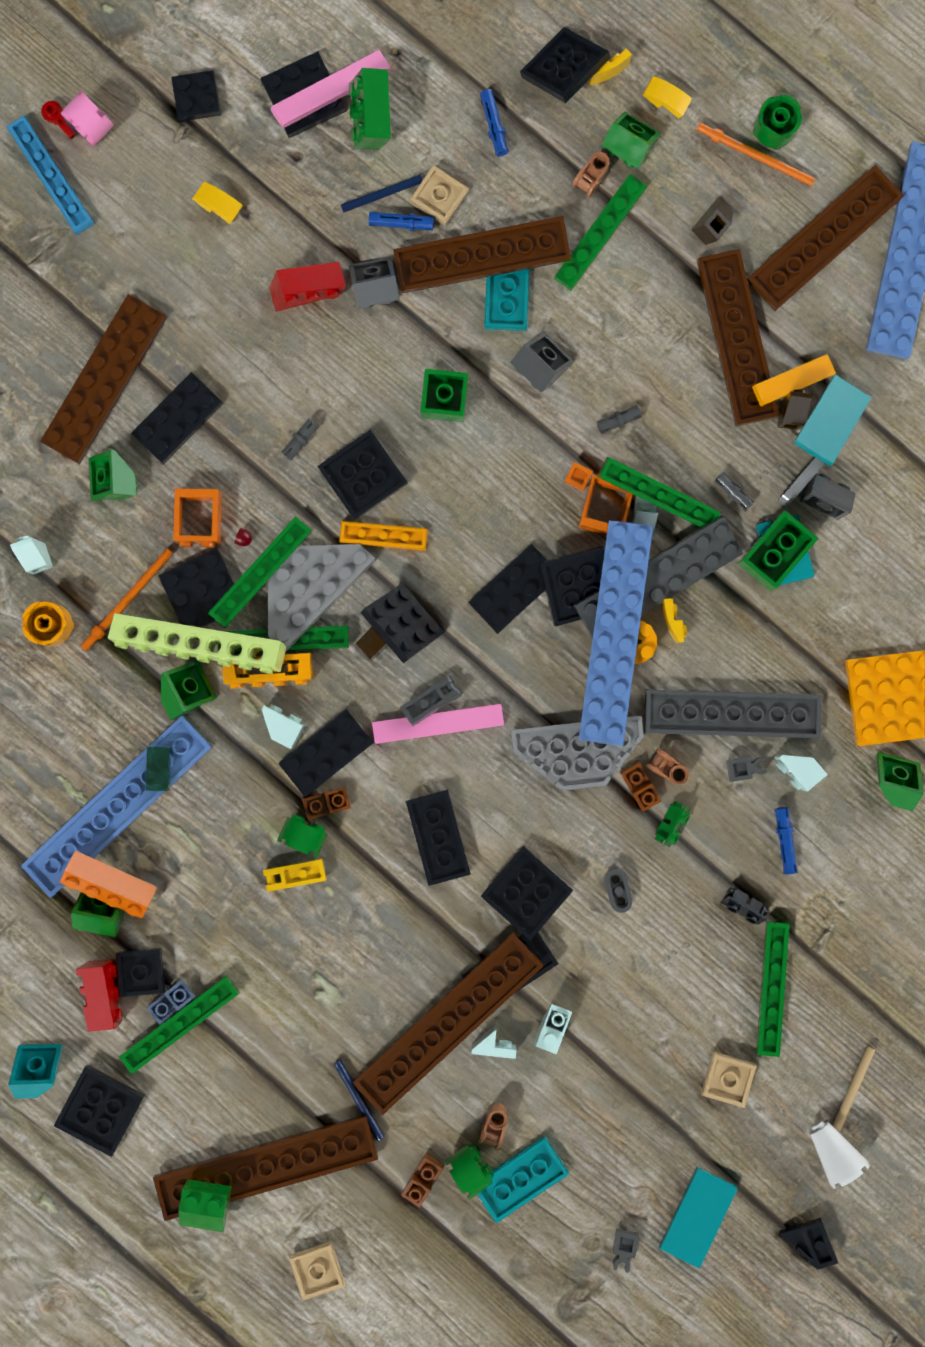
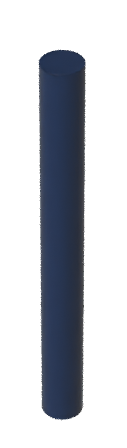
(379, 194)
(345, 1076)

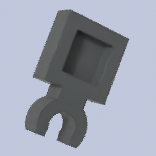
(742, 769)
(624, 1246)

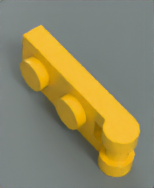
(295, 874)

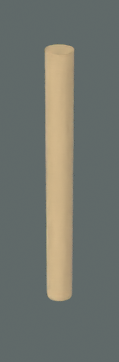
(853, 1089)

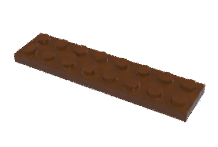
(825, 238)
(482, 254)
(736, 334)
(103, 379)

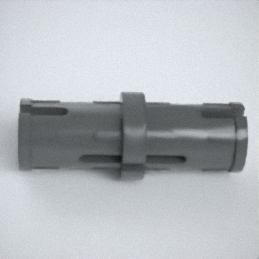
(619, 419)
(299, 439)
(734, 491)

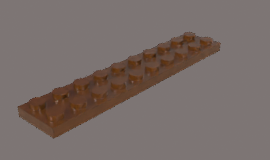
(448, 1023)
(274, 1163)

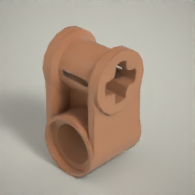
(590, 176)
(666, 767)
(493, 1130)

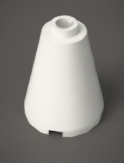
(838, 1157)

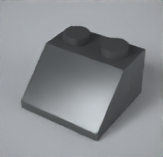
(374, 282)
(541, 362)
(828, 497)

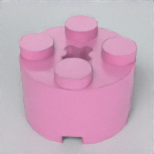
(87, 118)

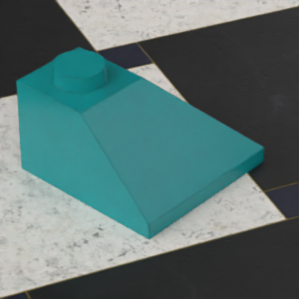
(34, 1070)

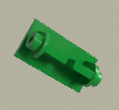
(670, 831)

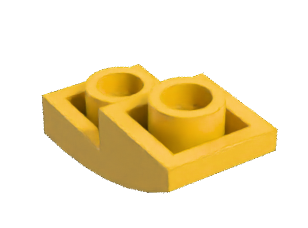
(612, 68)
(664, 93)
(218, 201)
(675, 627)

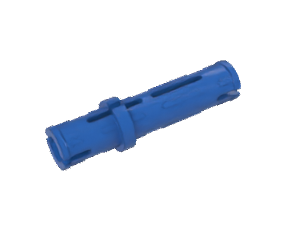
(496, 131)
(401, 221)
(785, 836)

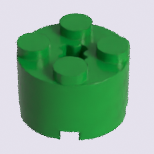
(777, 121)
(302, 836)
(469, 1171)

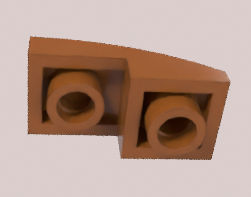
(640, 786)
(325, 803)
(422, 1180)

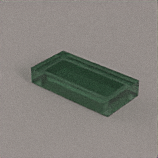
(158, 769)

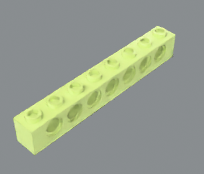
(124, 626)

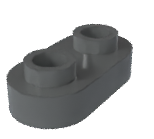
(618, 889)

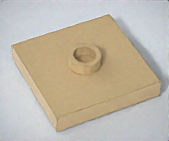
(439, 195)
(728, 1079)
(317, 1270)

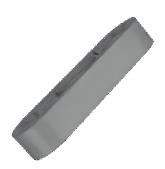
(801, 481)

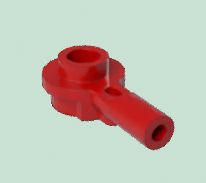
(51, 113)

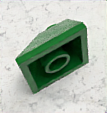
(111, 477)
(185, 689)
(900, 780)

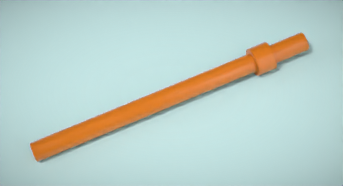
(718, 136)
(99, 630)

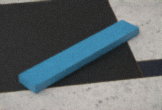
(50, 175)

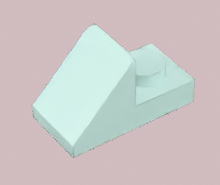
(644, 513)
(487, 1046)

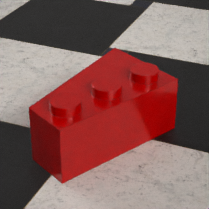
(306, 285)
(100, 994)

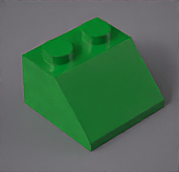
(630, 140)
(96, 916)
(204, 1205)

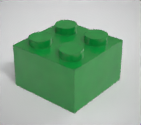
(444, 395)

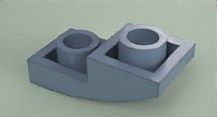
(170, 1002)

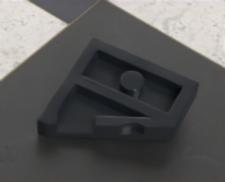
(812, 1242)

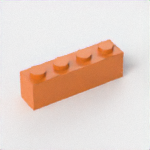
(108, 884)

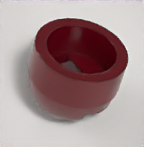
(243, 538)

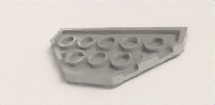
(310, 585)
(570, 761)

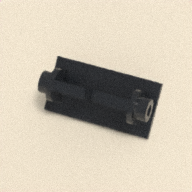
(736, 903)

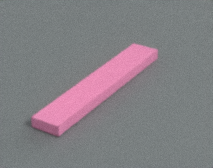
(324, 91)
(439, 724)

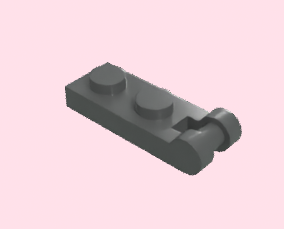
(430, 701)

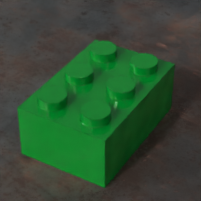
(370, 109)
(777, 551)

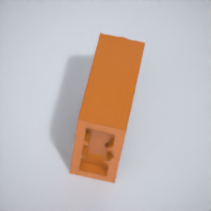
(198, 495)
(595, 525)

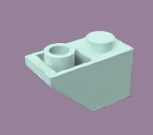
(32, 554)
(281, 727)
(803, 770)
(552, 1028)

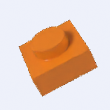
(578, 476)

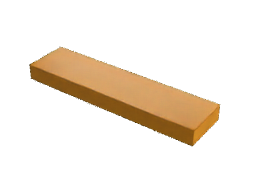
(796, 378)
(383, 535)

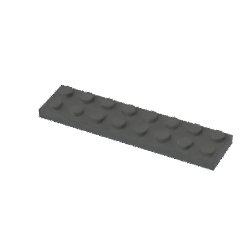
(677, 568)
(733, 713)

